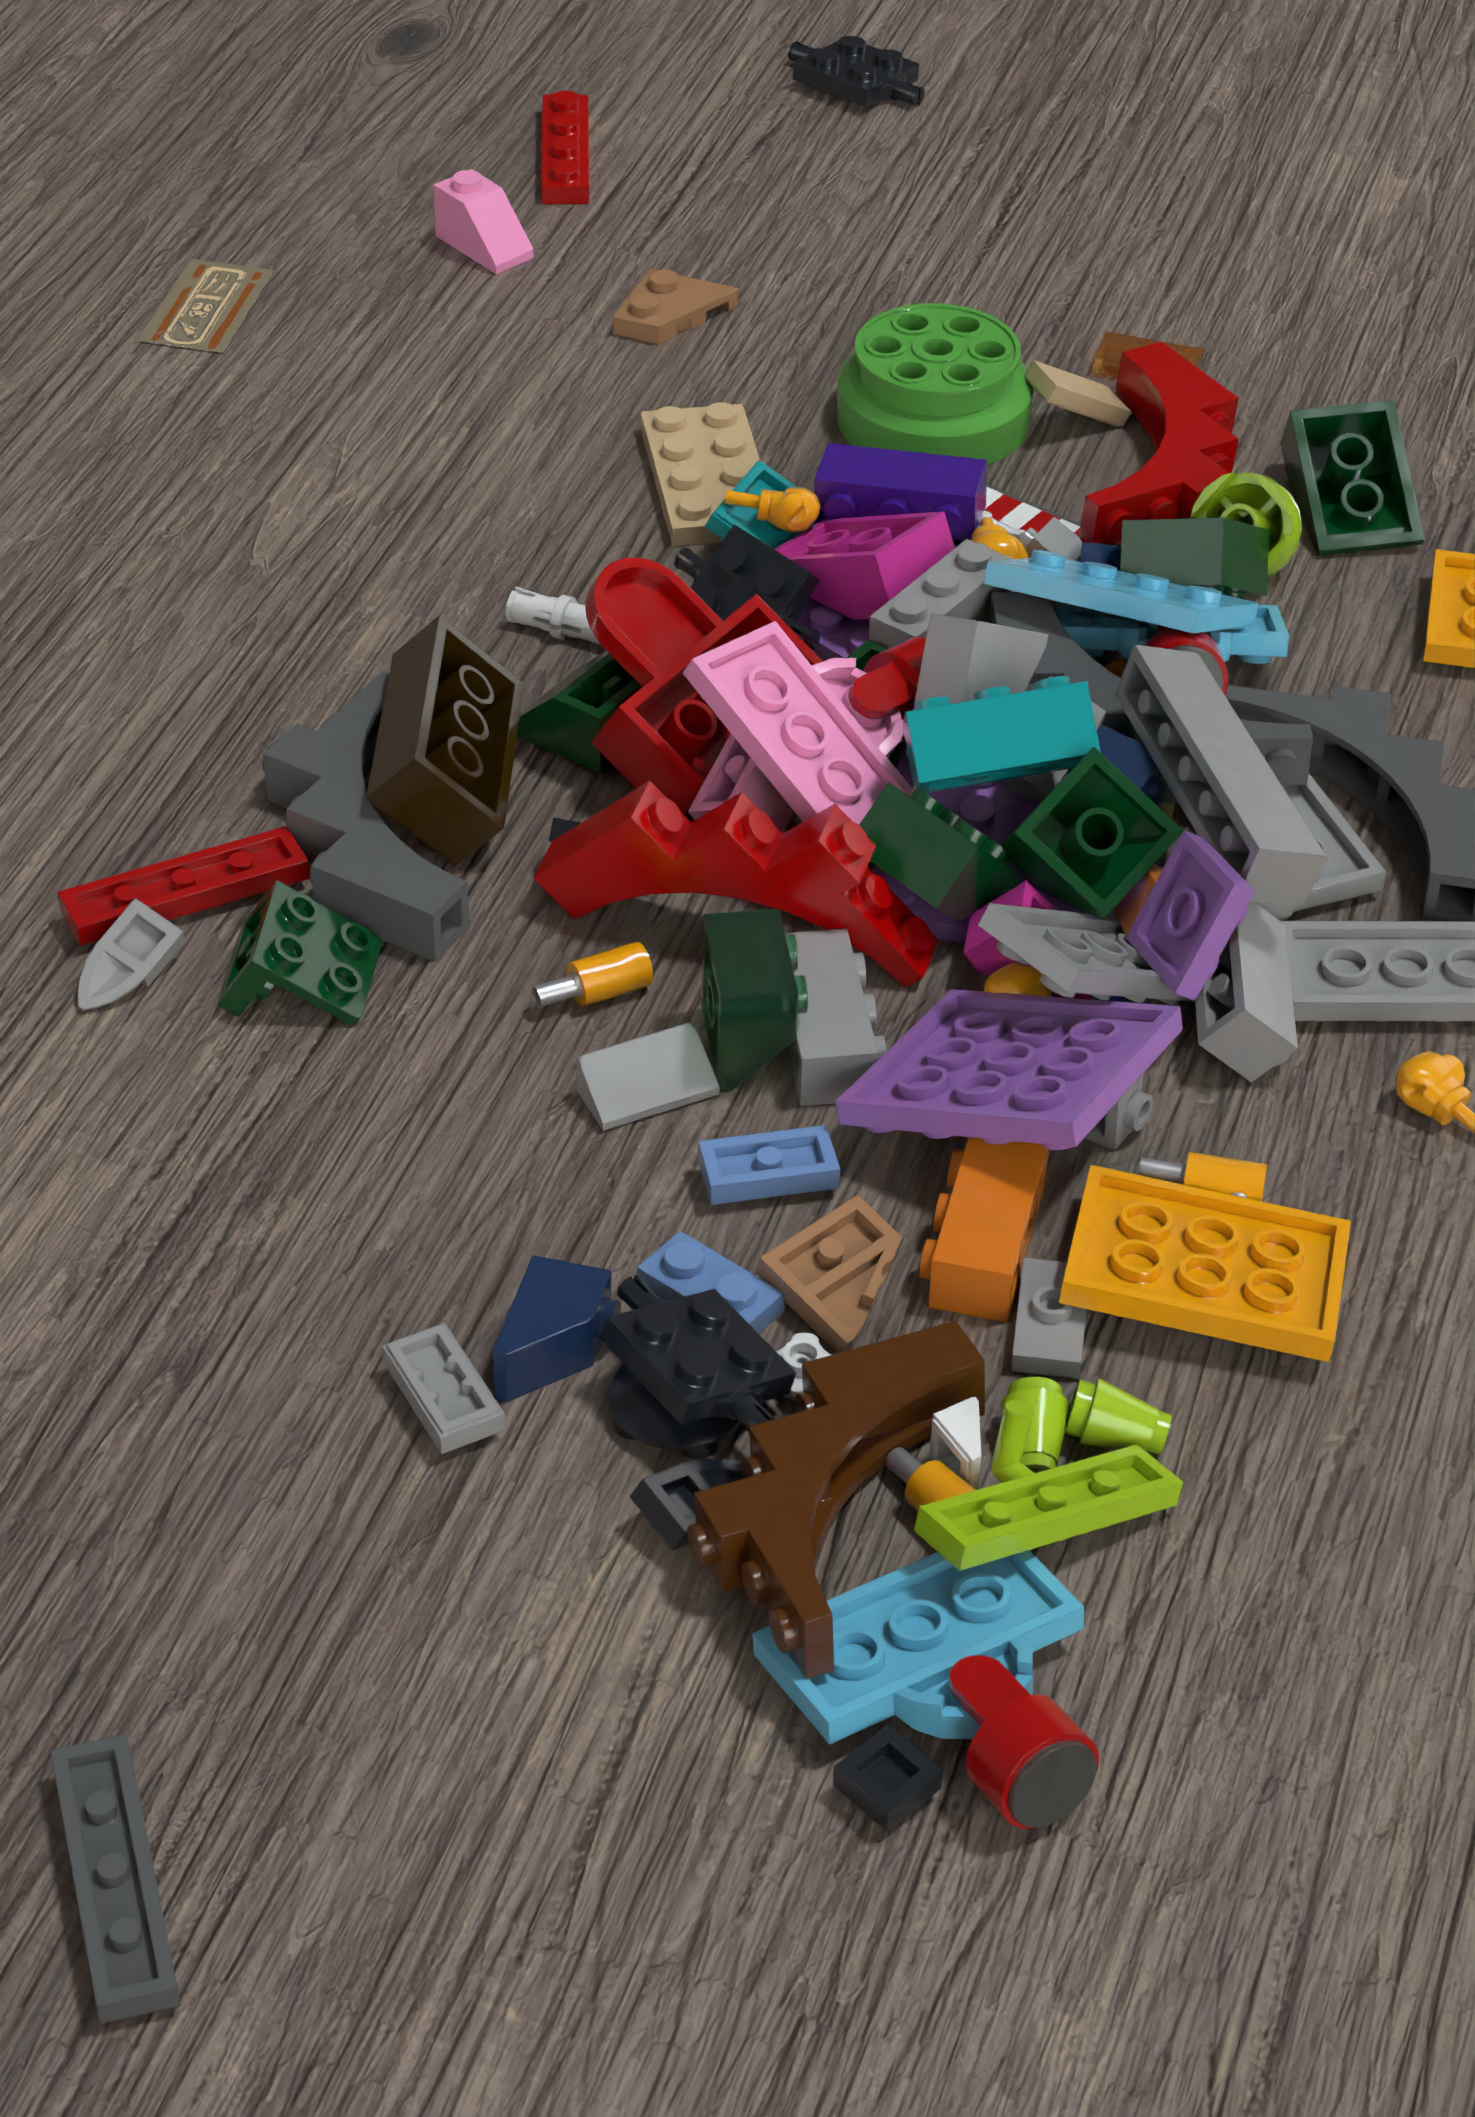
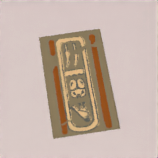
(206, 305)

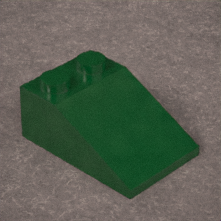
(1351, 477)

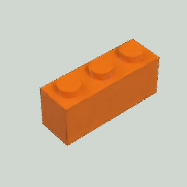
(984, 1227)

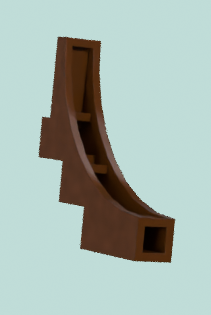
(809, 1464)

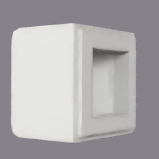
(958, 1439)

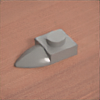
(128, 955)

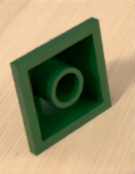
(1091, 837)

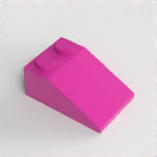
(868, 558)

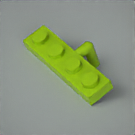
(1045, 1505)

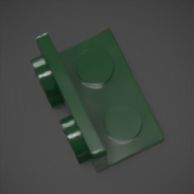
(304, 951)

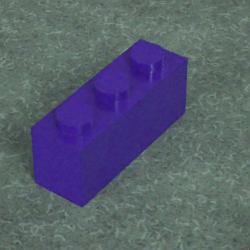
(896, 482)

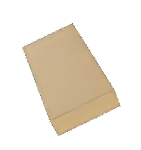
(1077, 394)

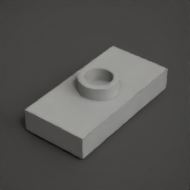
(1046, 1331)
(443, 1388)

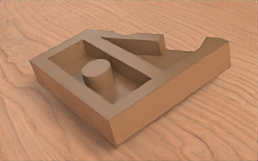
(669, 304)
(834, 1270)

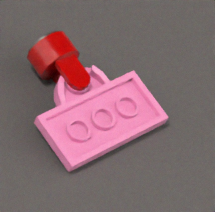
(817, 727)

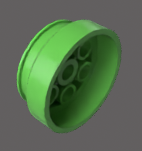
(935, 384)

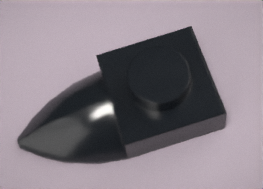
(669, 1495)

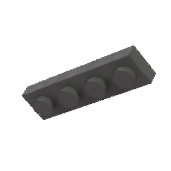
(114, 1879)

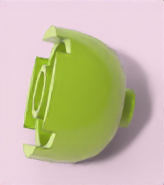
(1257, 502)

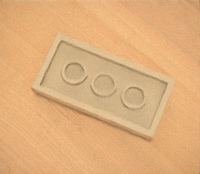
(695, 461)

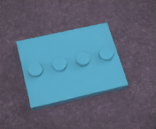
(1121, 593)

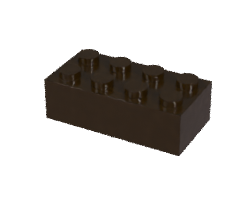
(446, 742)

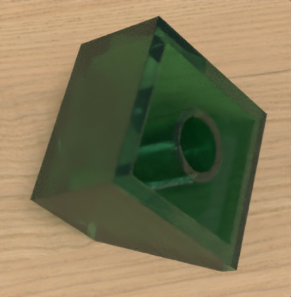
(748, 992)

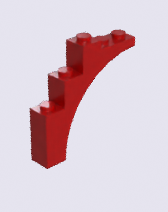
(1191, 433)
(737, 852)

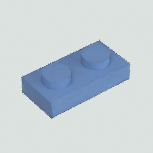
(768, 1164)
(690, 1267)

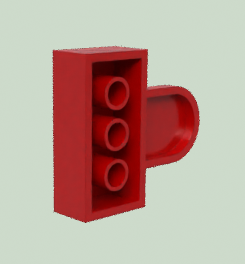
(653, 631)

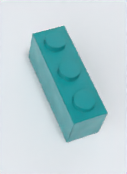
(999, 734)

